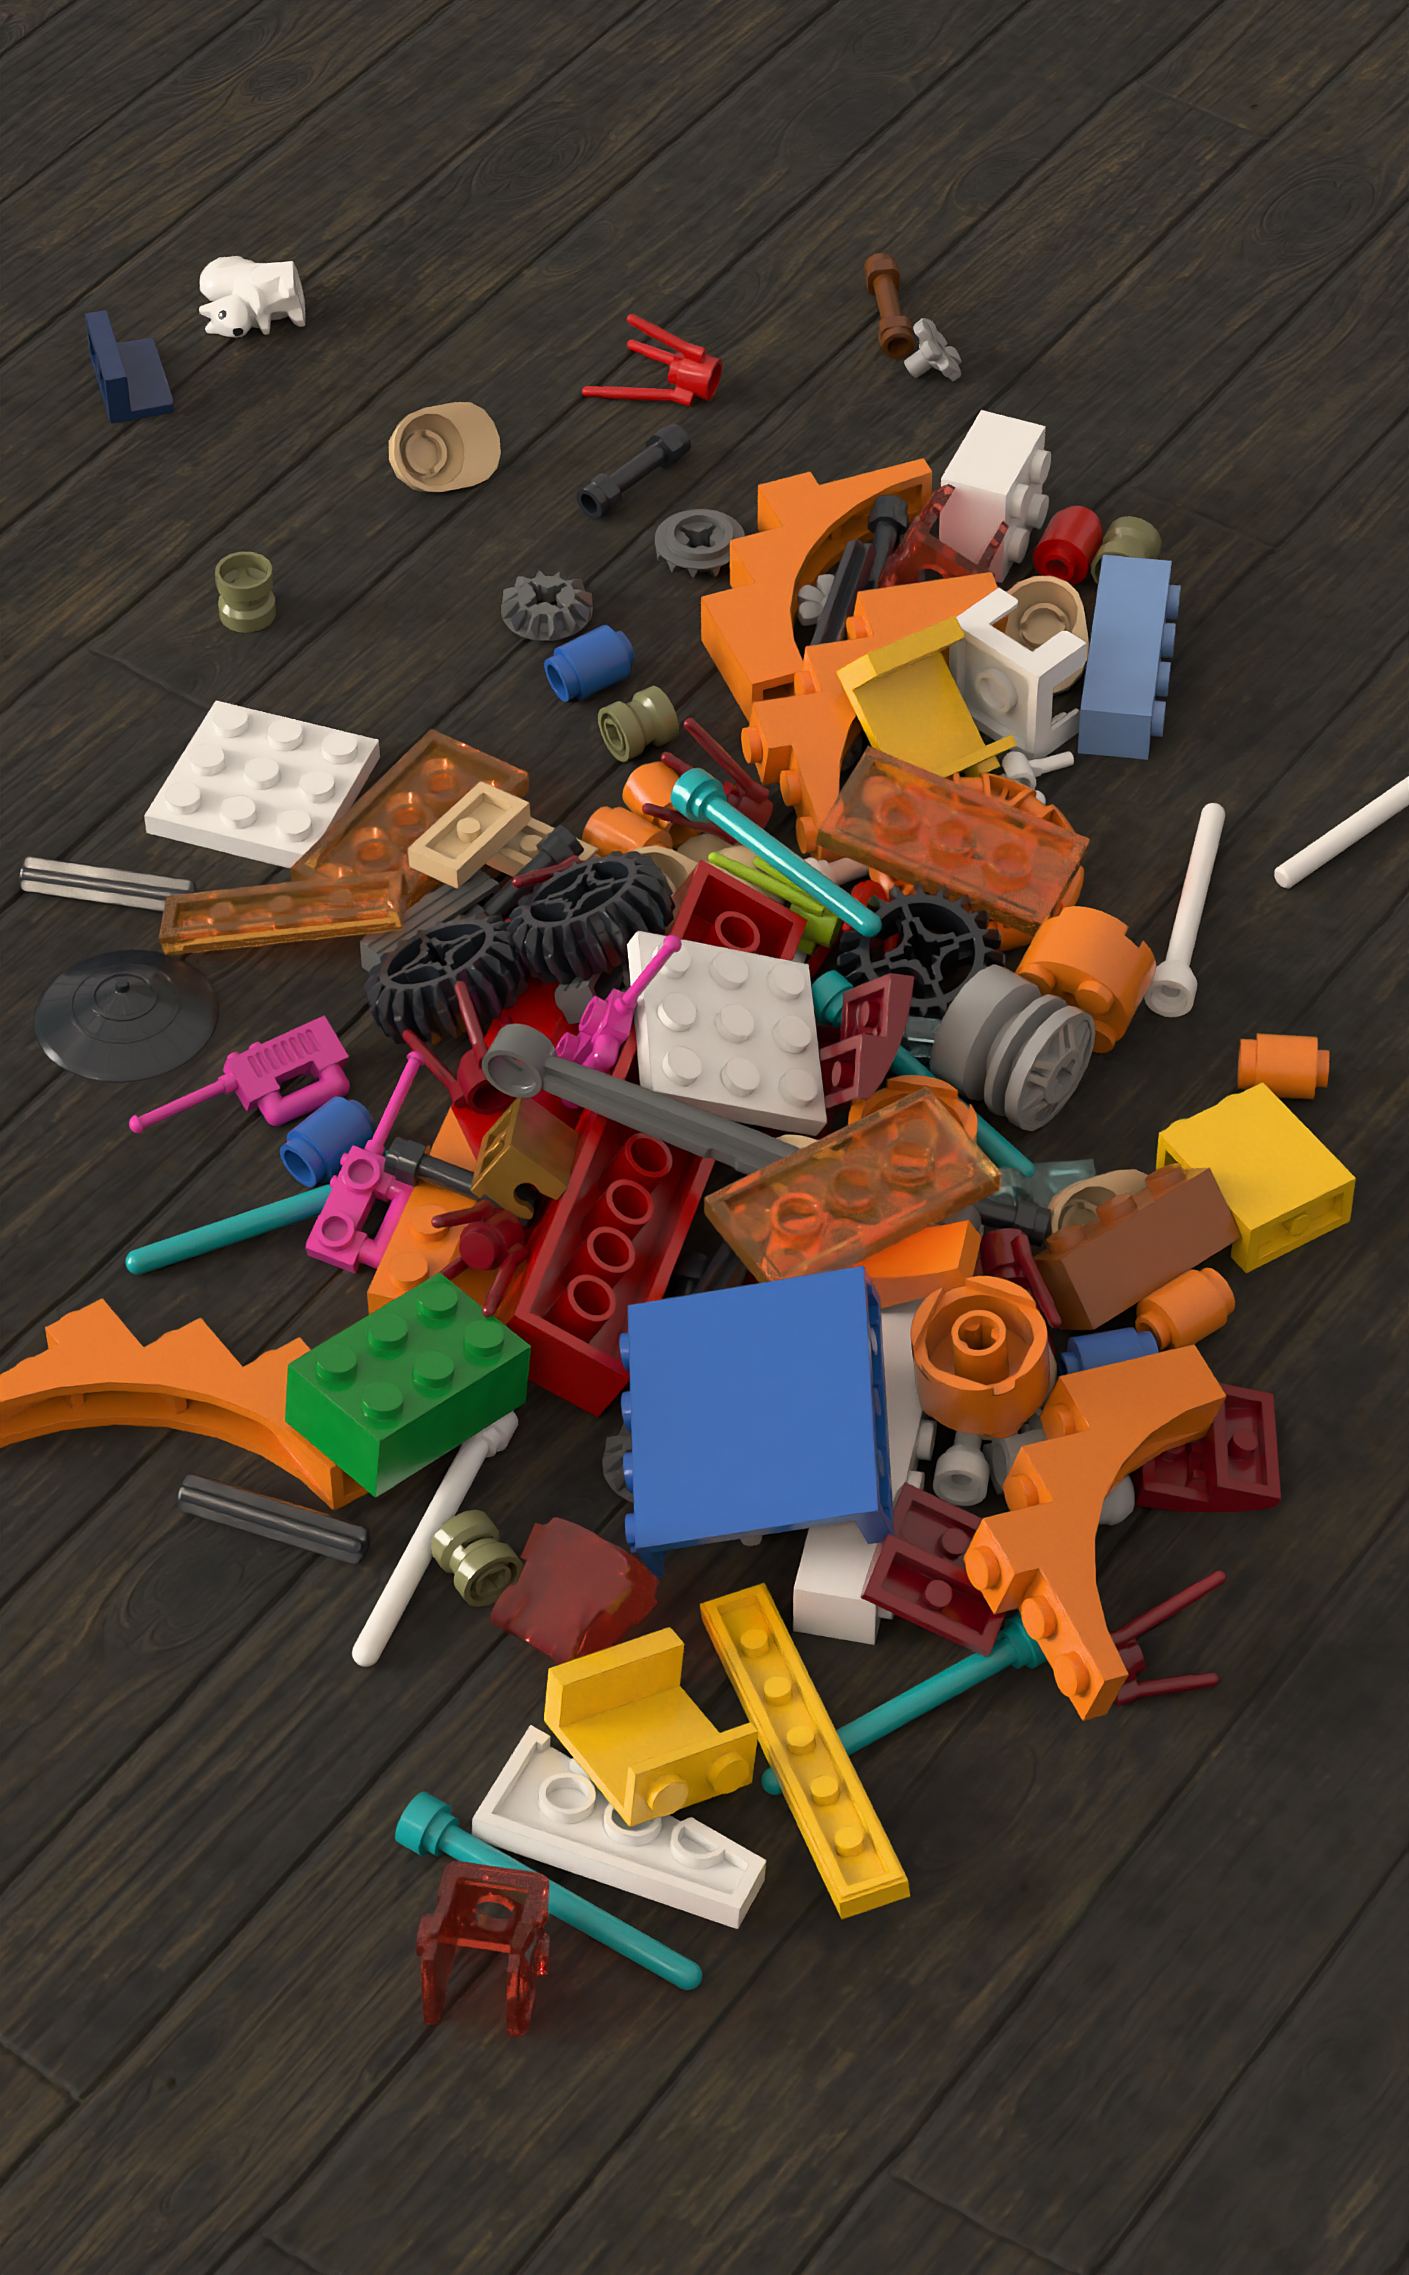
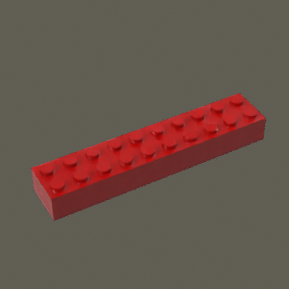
(627, 1192)

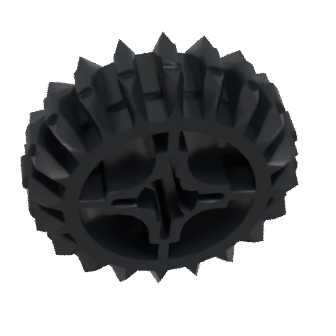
(588, 916)
(961, 942)
(418, 978)

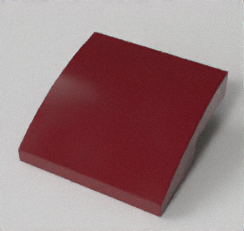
(869, 1039)
(1225, 1470)
(924, 1572)

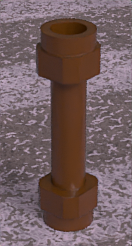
(894, 329)

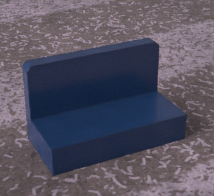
(127, 373)

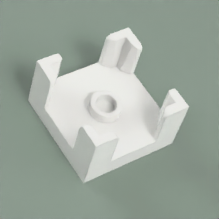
(1010, 685)

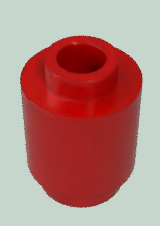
(1069, 544)

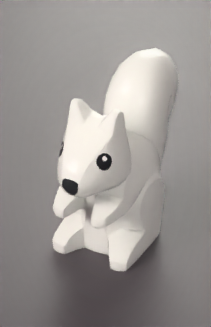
(250, 295)

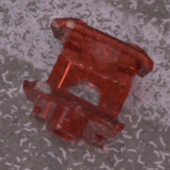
(922, 550)
(574, 1593)
(462, 1923)

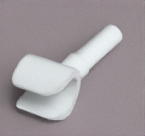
(1024, 771)

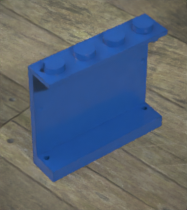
(756, 1413)

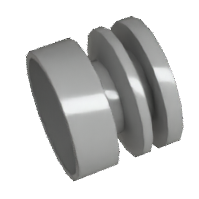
(1013, 1047)

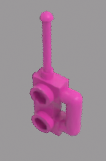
(609, 1021)
(258, 1071)
(362, 1179)

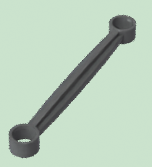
(635, 1105)

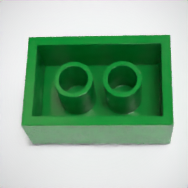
(407, 1384)

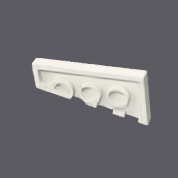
(559, 1817)

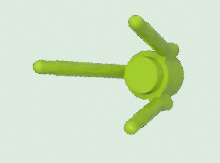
(821, 924)

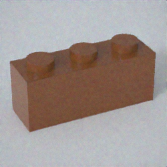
(1135, 1245)

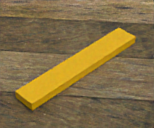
(804, 1752)

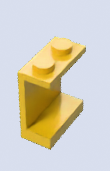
(915, 706)
(1269, 1170)
(642, 1731)

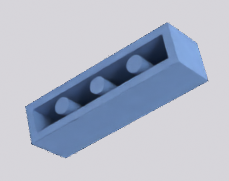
(1125, 657)

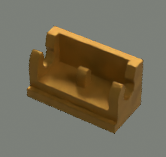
(524, 1148)

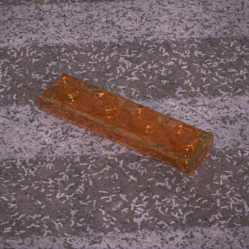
(284, 912)

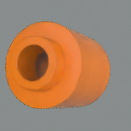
(654, 785)
(622, 831)
(1284, 1063)
(1186, 1309)

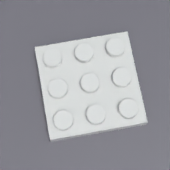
(261, 784)
(729, 1034)

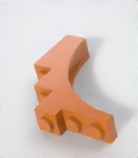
(798, 540)
(810, 734)
(180, 1382)
(1044, 1549)

